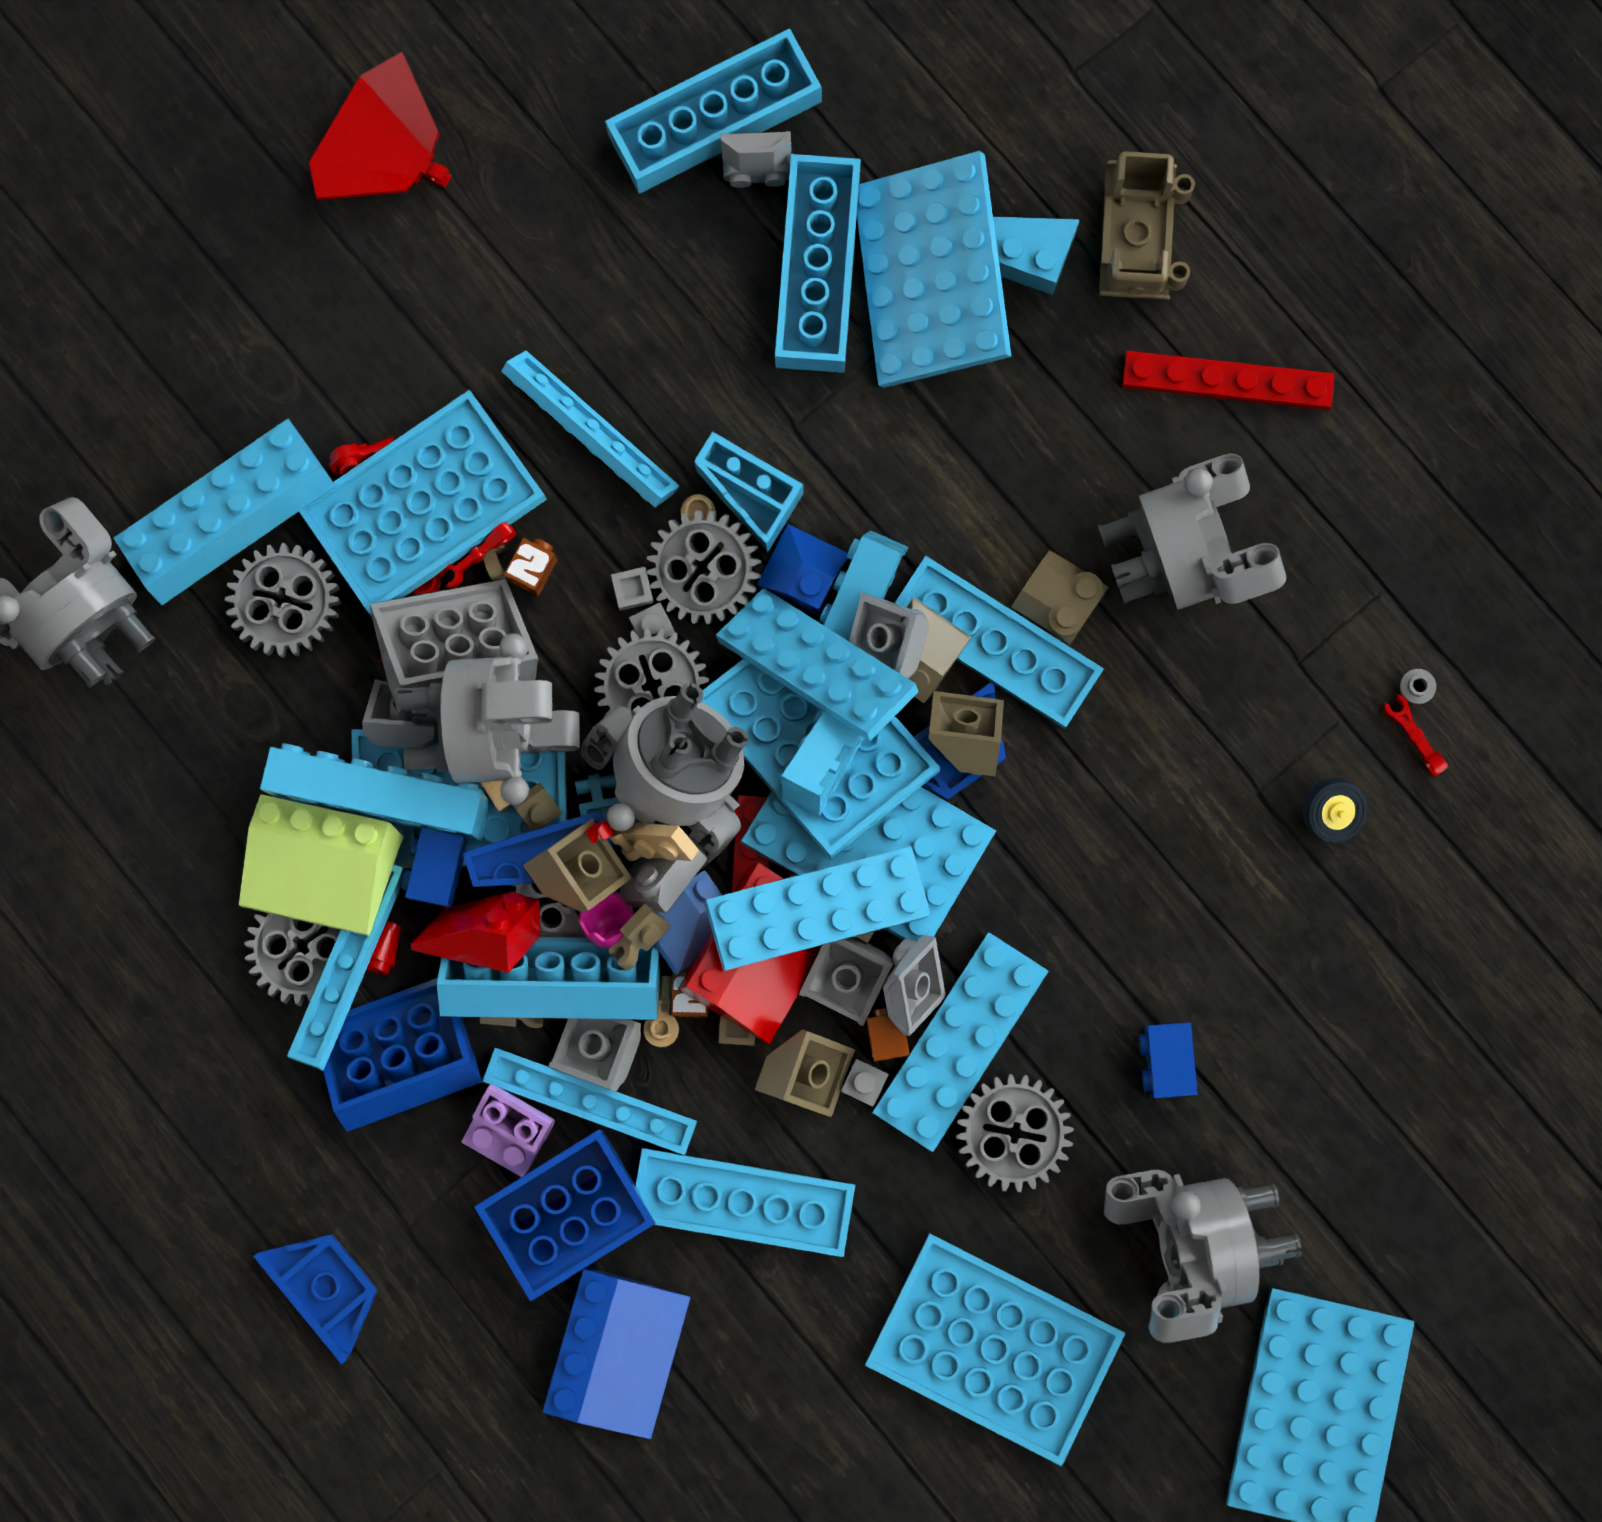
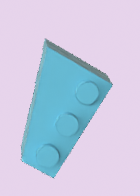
(1034, 249)
(749, 488)
(870, 572)
(819, 763)

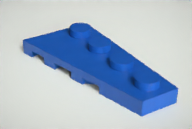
(504, 860)

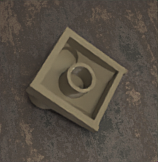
(1059, 597)

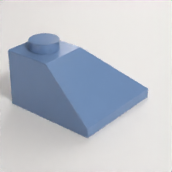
(688, 923)

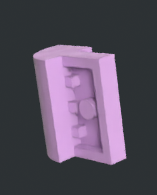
(508, 1130)

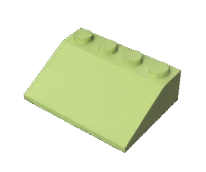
(317, 864)

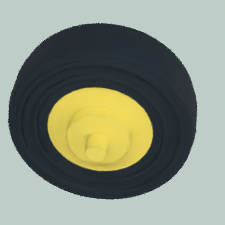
(1335, 810)

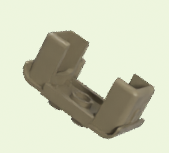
(1140, 226)

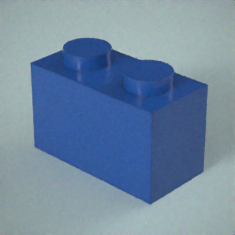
(435, 867)
(1168, 1060)

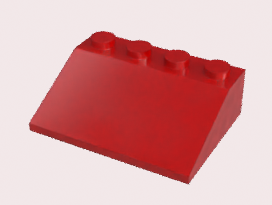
(754, 994)

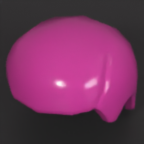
(605, 920)

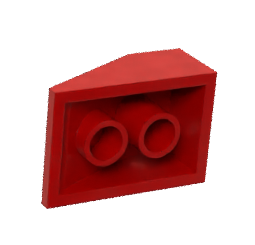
(484, 931)

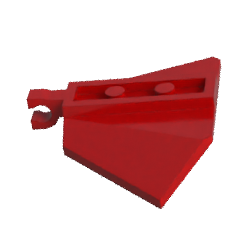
(378, 138)

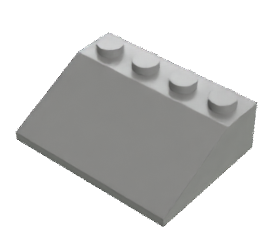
(460, 623)

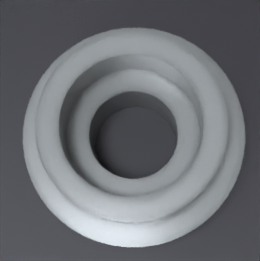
(1408, 691)

